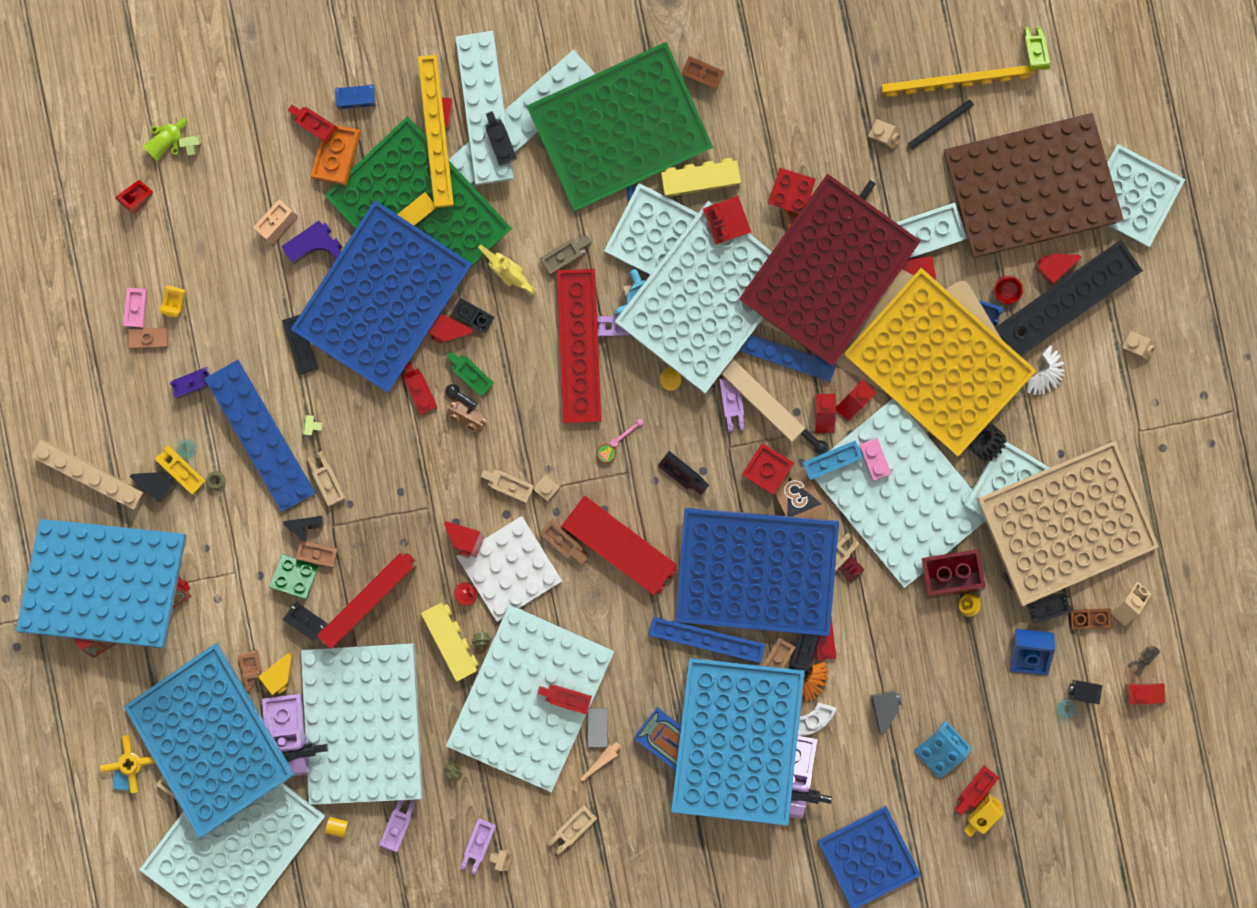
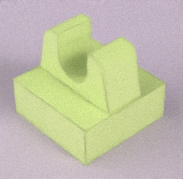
(190, 143)
(309, 425)

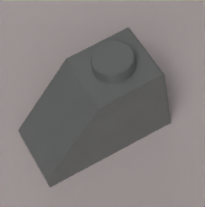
(885, 708)

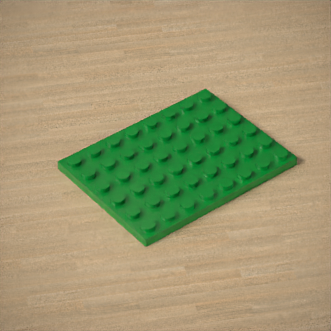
(620, 126)
(400, 173)

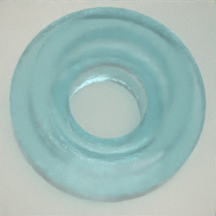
(180, 448)
(1060, 708)

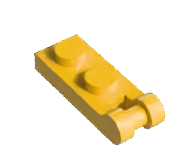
(180, 470)

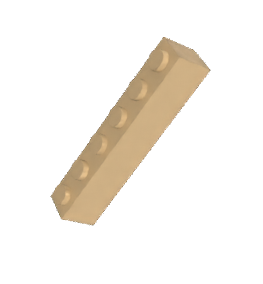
(89, 475)

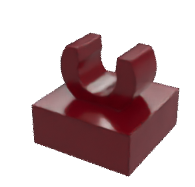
(851, 569)

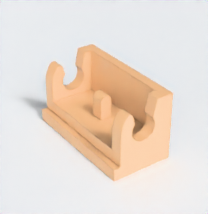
(275, 221)

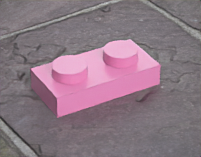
(135, 307)
(875, 459)

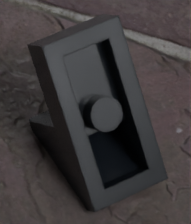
(298, 526)

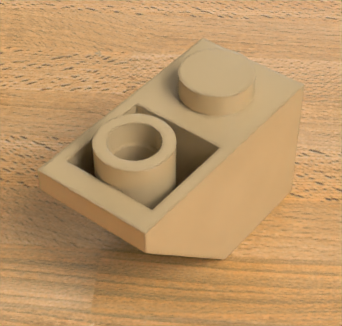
(1131, 603)

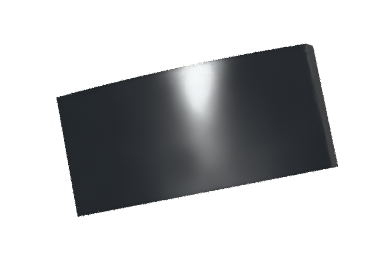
(472, 315)

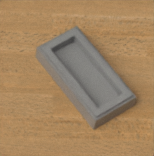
(597, 727)

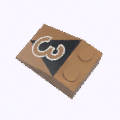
(799, 498)

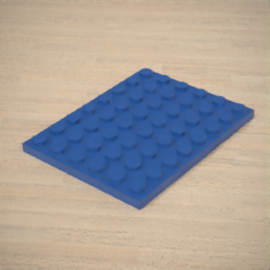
(381, 296)
(757, 571)

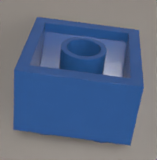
(1032, 652)

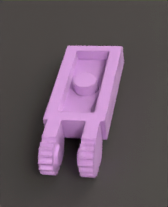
(732, 404)
(397, 827)
(478, 843)

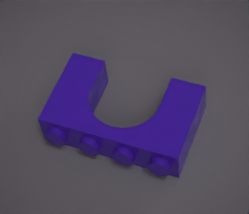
(310, 240)

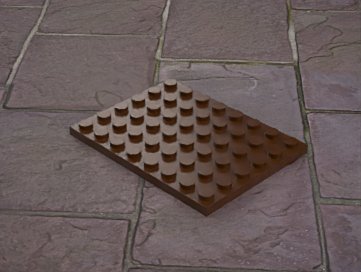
(1033, 185)

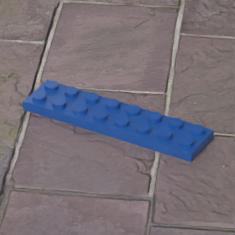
(260, 435)

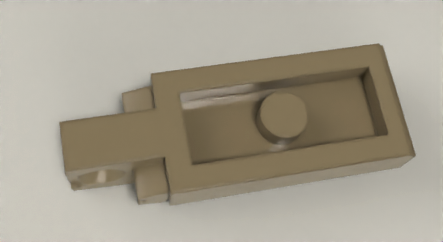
(564, 254)

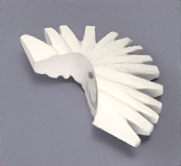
(1048, 374)

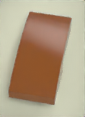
(1091, 618)

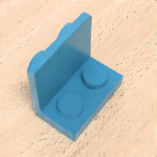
(943, 750)

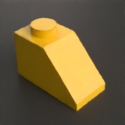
(278, 675)

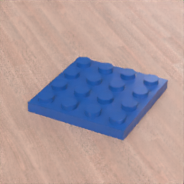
(869, 857)

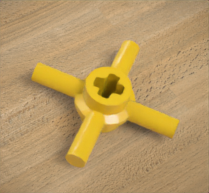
(121, 764)

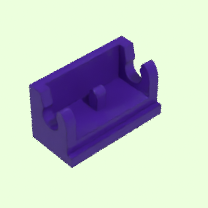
(190, 383)

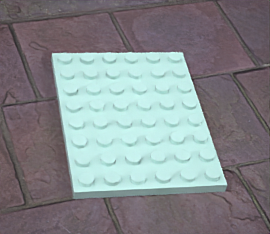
(691, 303)
(913, 509)
(504, 714)
(369, 716)
(239, 858)

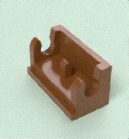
(702, 72)

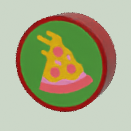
(606, 453)

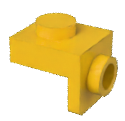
(172, 301)

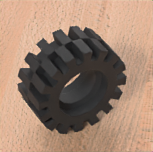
(993, 447)

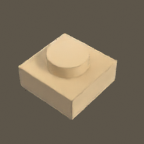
(546, 487)

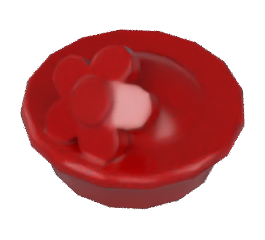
(465, 594)

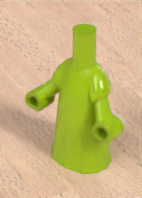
(168, 135)

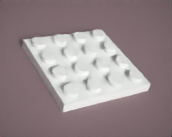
(510, 568)

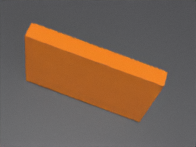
(337, 156)

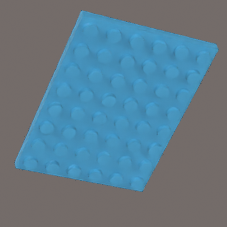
(101, 583)
(209, 740)
(738, 742)

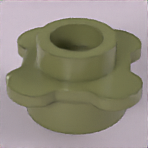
(452, 770)

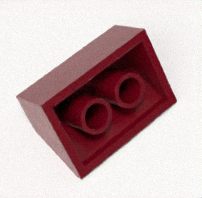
(952, 574)

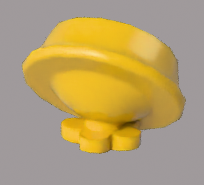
(670, 379)
(969, 605)

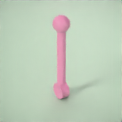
(614, 442)

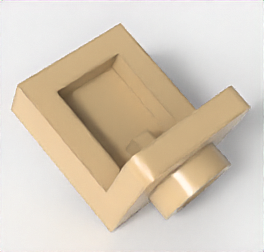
(885, 134)
(1139, 345)

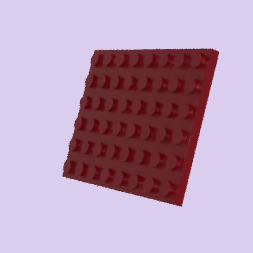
(829, 270)

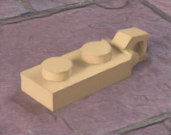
(508, 484)

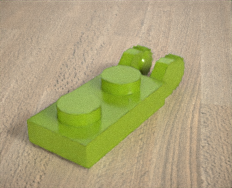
(1036, 49)

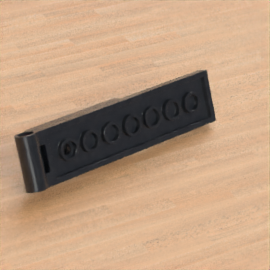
(1069, 298)

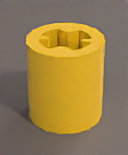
(336, 827)

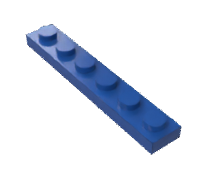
(788, 357)
(706, 639)

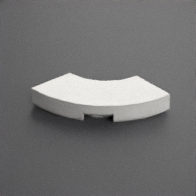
(816, 719)

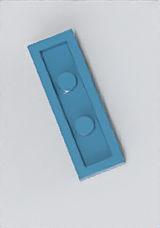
(832, 460)

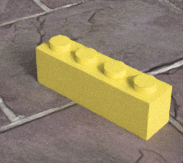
(700, 178)
(449, 641)

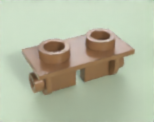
(458, 413)

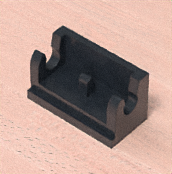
(1049, 608)
(305, 621)

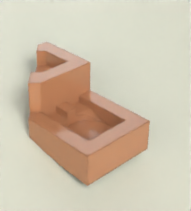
(250, 667)

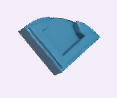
(120, 781)

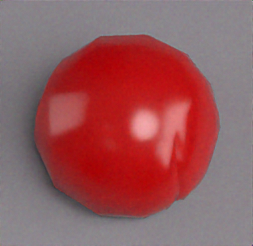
(1008, 290)

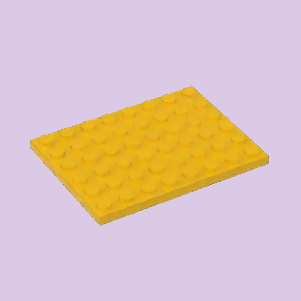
(939, 362)

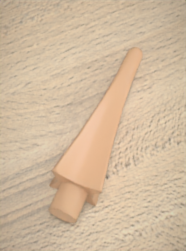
(608, 754)

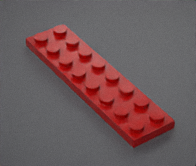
(579, 346)

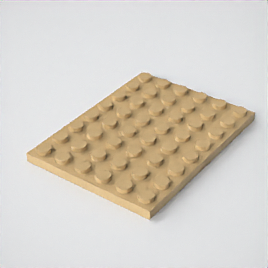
(1067, 523)

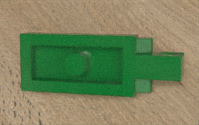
(470, 373)

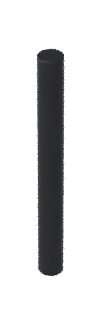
(940, 124)

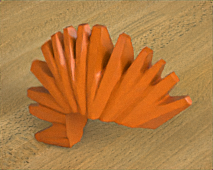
(813, 679)

